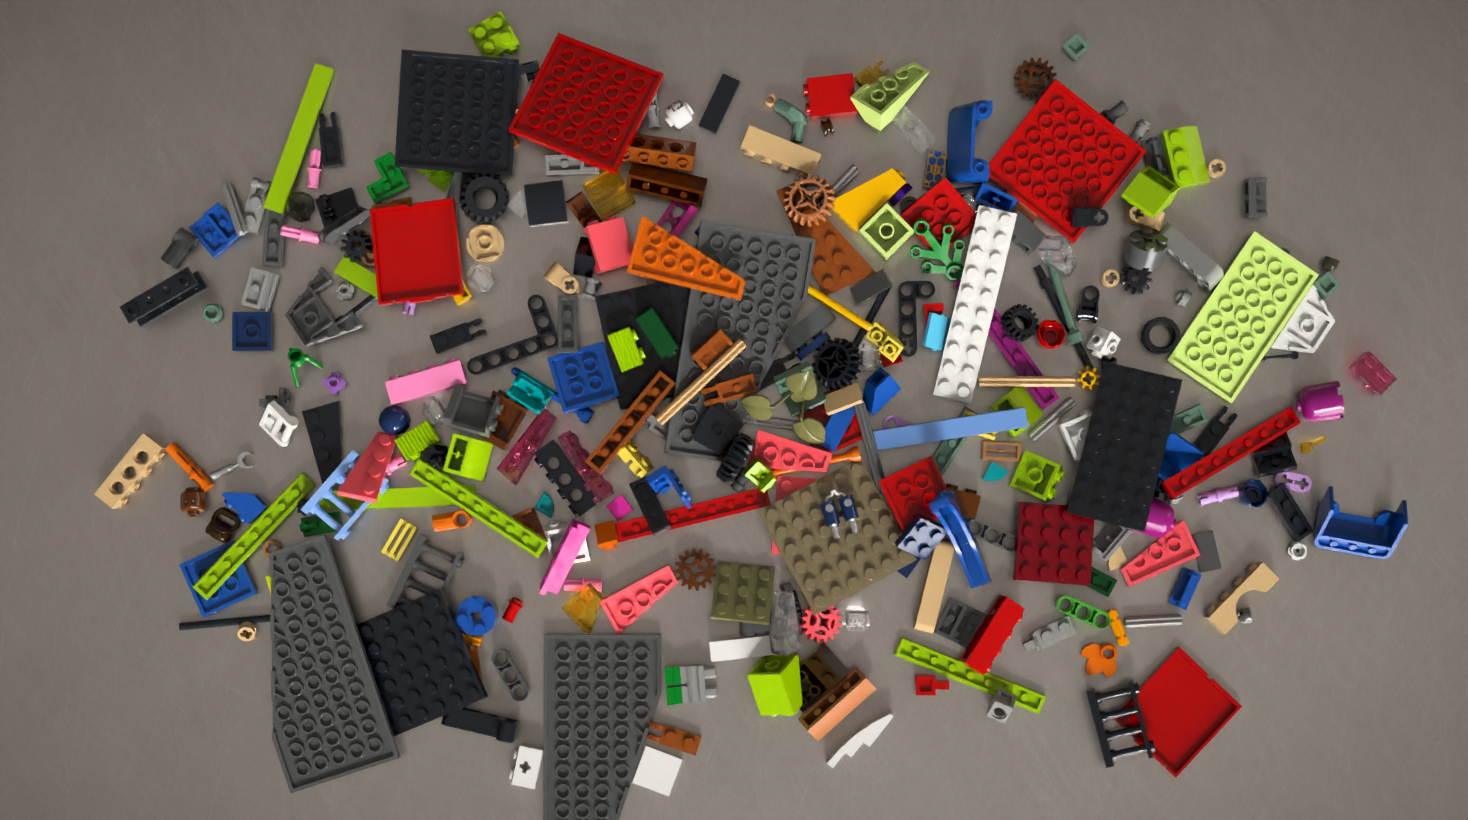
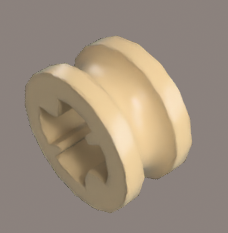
(1222, 166)
(1114, 282)
(249, 627)

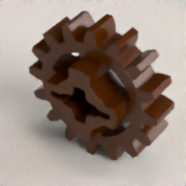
(1030, 72)
(682, 565)

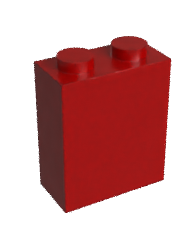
(829, 96)

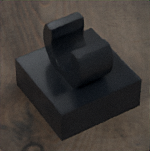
(528, 68)
(435, 455)

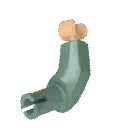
(794, 116)

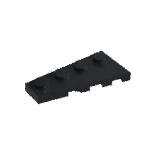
(324, 432)

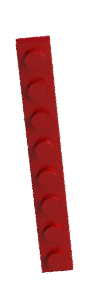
(1230, 453)
(697, 513)

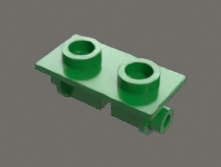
(315, 525)

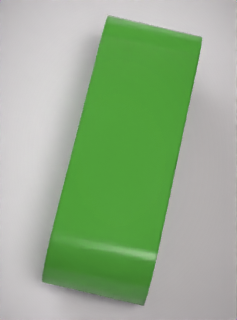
(1089, 618)

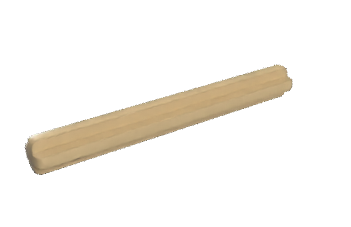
(1027, 381)

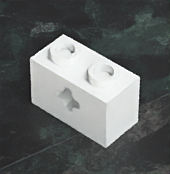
(533, 756)

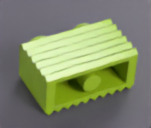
(625, 348)
(417, 440)

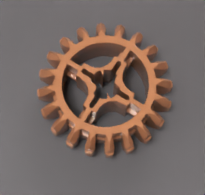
(803, 204)

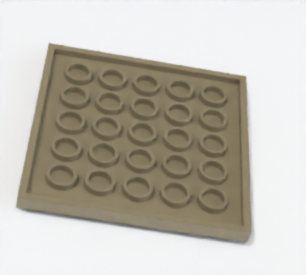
(830, 567)

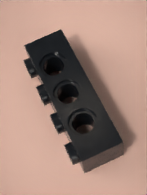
(552, 450)

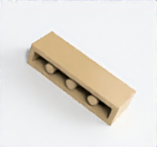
(780, 151)

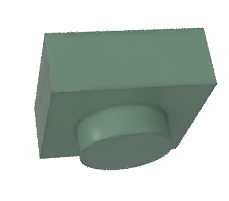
(1075, 46)
(1326, 285)

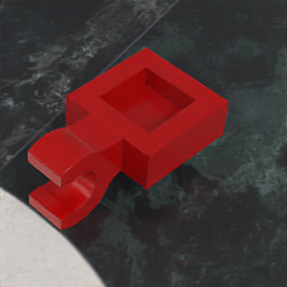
(927, 685)

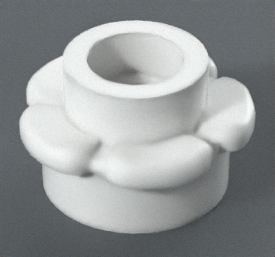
(1302, 550)

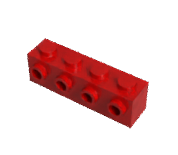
(992, 634)

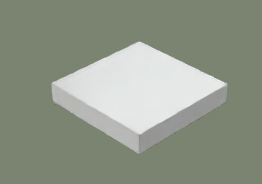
(657, 770)

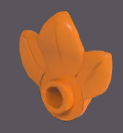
(1098, 661)

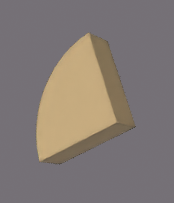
(1117, 559)

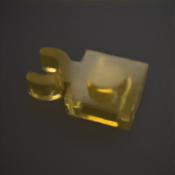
(869, 75)

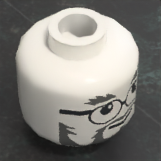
(678, 114)

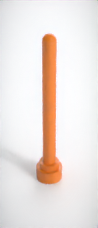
(851, 455)

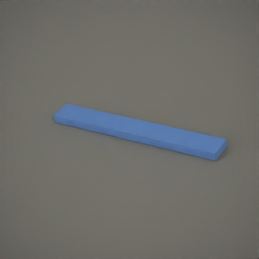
(951, 428)

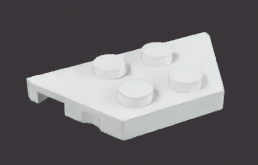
(1306, 325)

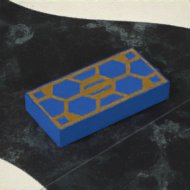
(934, 167)

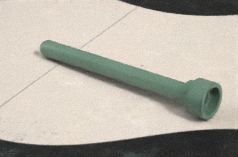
(1074, 335)

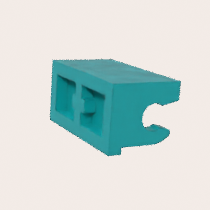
(530, 392)

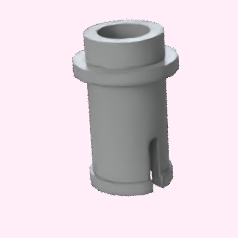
(1139, 130)

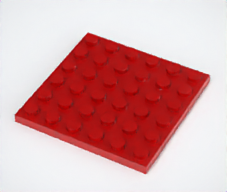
(586, 103)
(1063, 159)

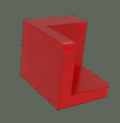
(936, 308)

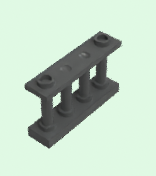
(414, 563)

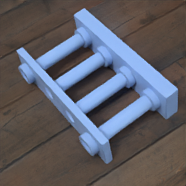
(326, 492)

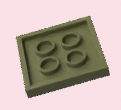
(742, 593)

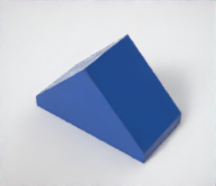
(995, 198)

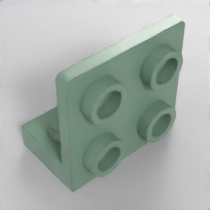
(795, 407)

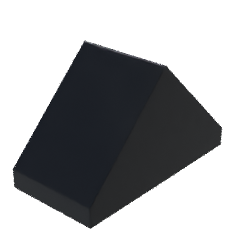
(584, 259)

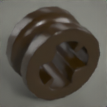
(827, 127)

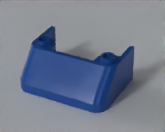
(1357, 533)

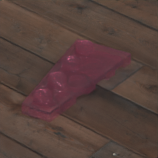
(523, 451)
(594, 481)

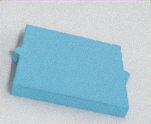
(936, 331)

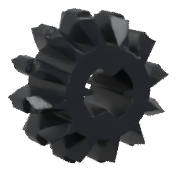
(360, 239)
(1141, 283)

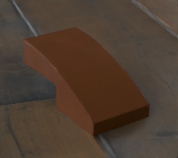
(582, 209)

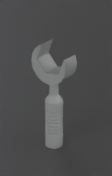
(228, 468)

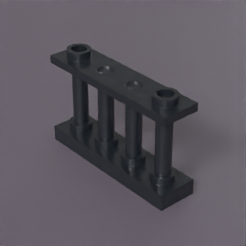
(164, 297)
(1106, 736)

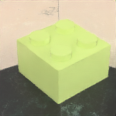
(886, 231)

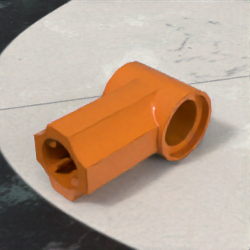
(450, 520)

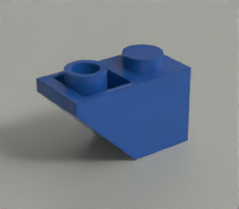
(879, 390)
(247, 505)

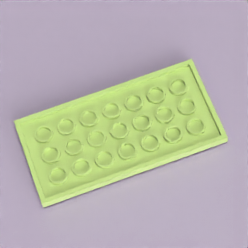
(1242, 317)

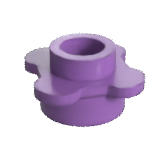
(329, 382)

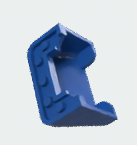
(960, 162)

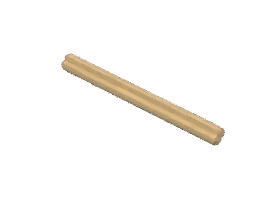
(700, 381)

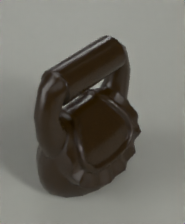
(219, 529)

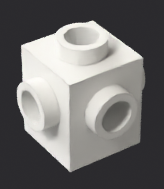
(1103, 343)

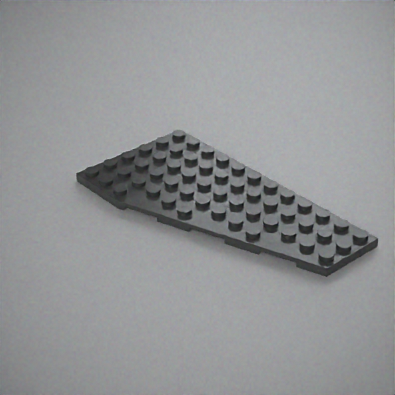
(775, 287)
(321, 681)
(596, 720)

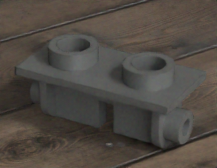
(1155, 155)

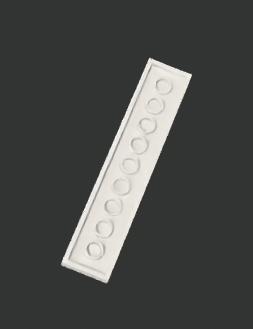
(975, 304)

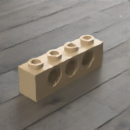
(107, 491)

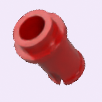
(512, 609)

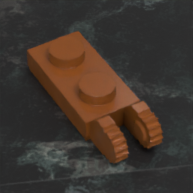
(731, 389)
(675, 738)

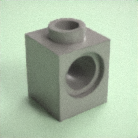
(1001, 705)

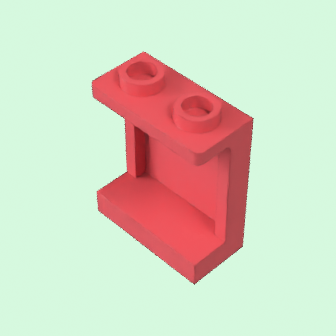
(609, 243)

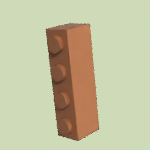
(837, 704)

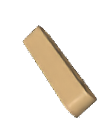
(934, 586)

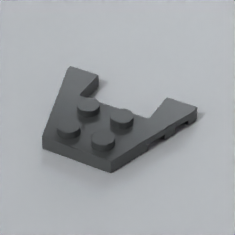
(312, 318)

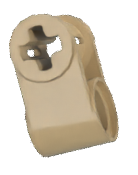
(1144, 220)
(560, 278)

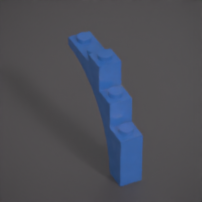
(958, 529)

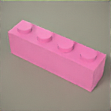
(426, 382)

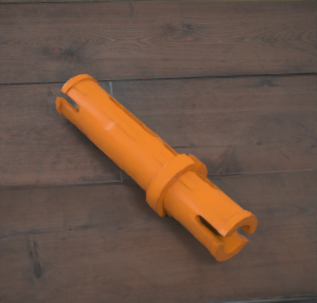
(189, 467)

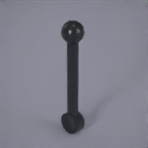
(1294, 355)

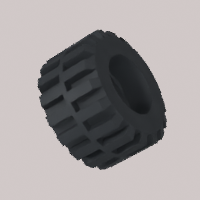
(492, 183)

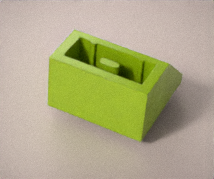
(1150, 191)
(1017, 398)
(468, 457)

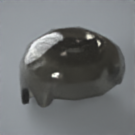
(300, 206)

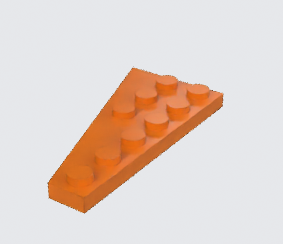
(673, 261)

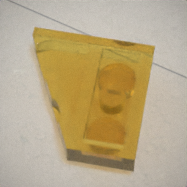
(584, 607)

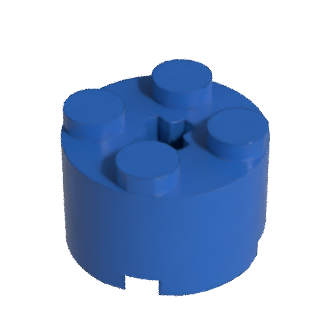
(488, 614)

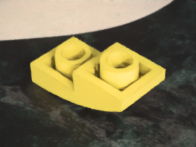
(886, 341)

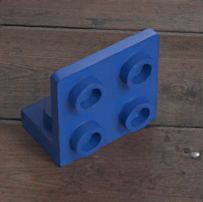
(1178, 455)
(663, 479)

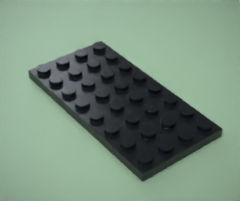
(1124, 446)

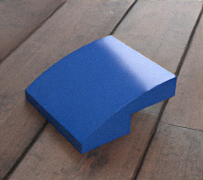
(215, 230)

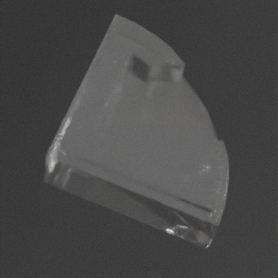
(971, 202)
(518, 205)

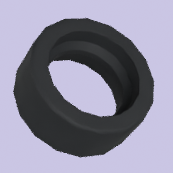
(1146, 339)

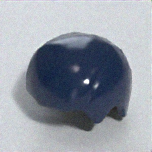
(394, 420)
(1252, 493)

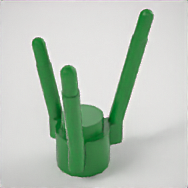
(297, 359)

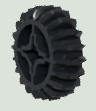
(840, 352)
(735, 458)

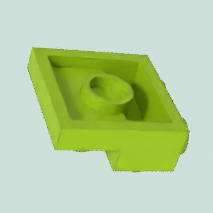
(494, 36)
(1037, 476)

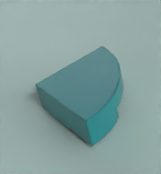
(994, 472)
(545, 505)

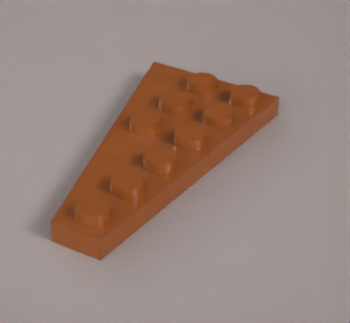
(834, 259)

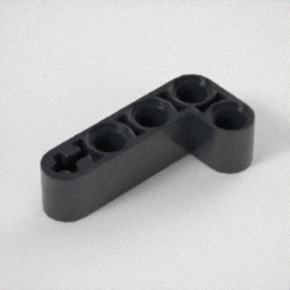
(910, 319)
(483, 723)

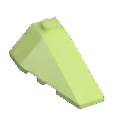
(885, 98)

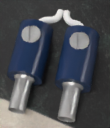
(831, 516)

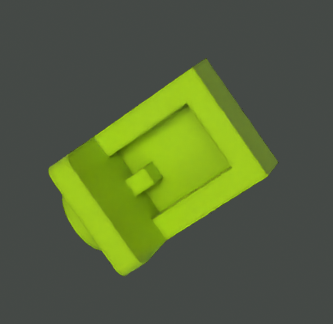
(760, 475)

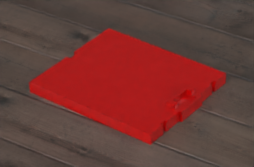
(416, 252)
(1180, 711)

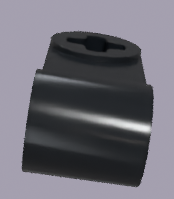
(1085, 217)
(1088, 306)

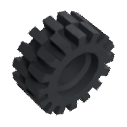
(1011, 327)

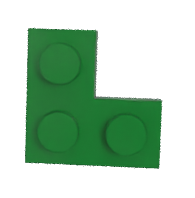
(392, 181)

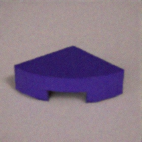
(900, 194)

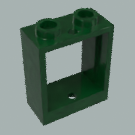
(657, 332)

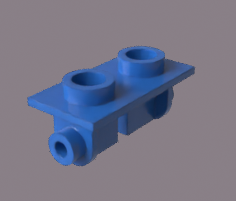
(1184, 588)

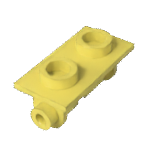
(640, 464)

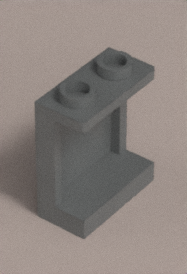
(472, 412)

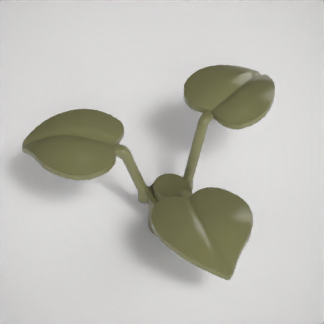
(801, 388)

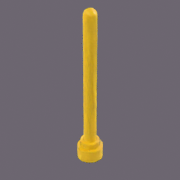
(840, 308)

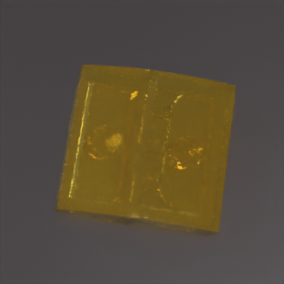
(608, 194)

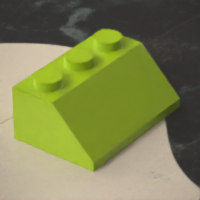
(1184, 156)

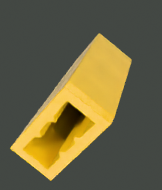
(865, 200)

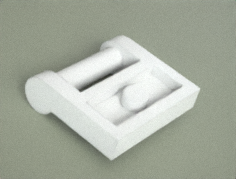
(272, 421)

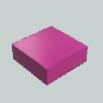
(619, 507)

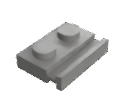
(260, 289)

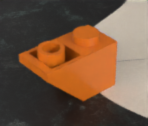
(606, 535)

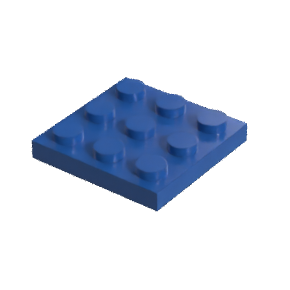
(583, 377)
(233, 590)

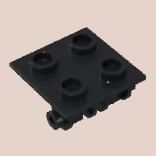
(335, 205)

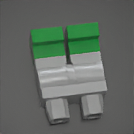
(695, 683)

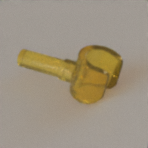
(1306, 447)

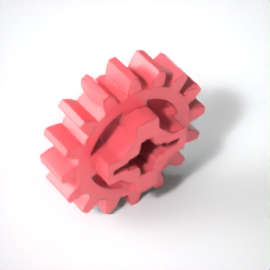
(812, 624)

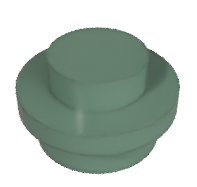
(212, 313)

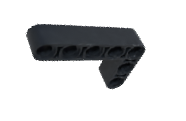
(521, 345)

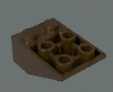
(819, 674)

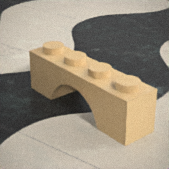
(1223, 614)

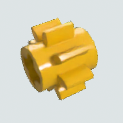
(1092, 373)

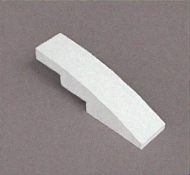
(740, 648)
(865, 734)

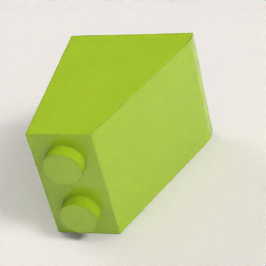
(777, 685)

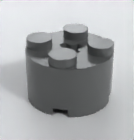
(1145, 249)

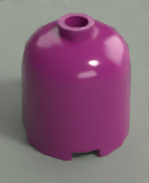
(1321, 402)
(1160, 519)

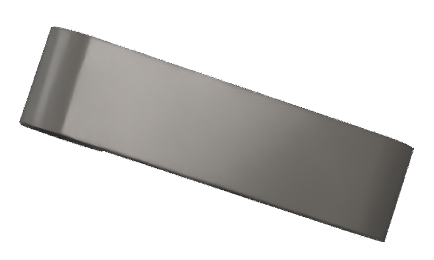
(1193, 258)

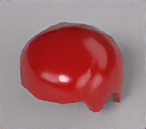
(1050, 334)

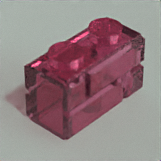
(1372, 374)

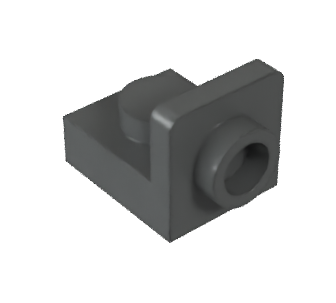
(284, 398)

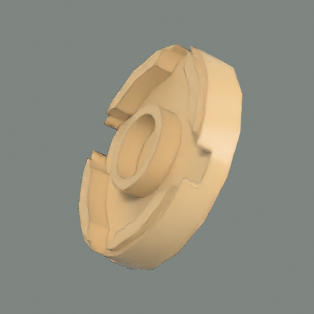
(485, 243)

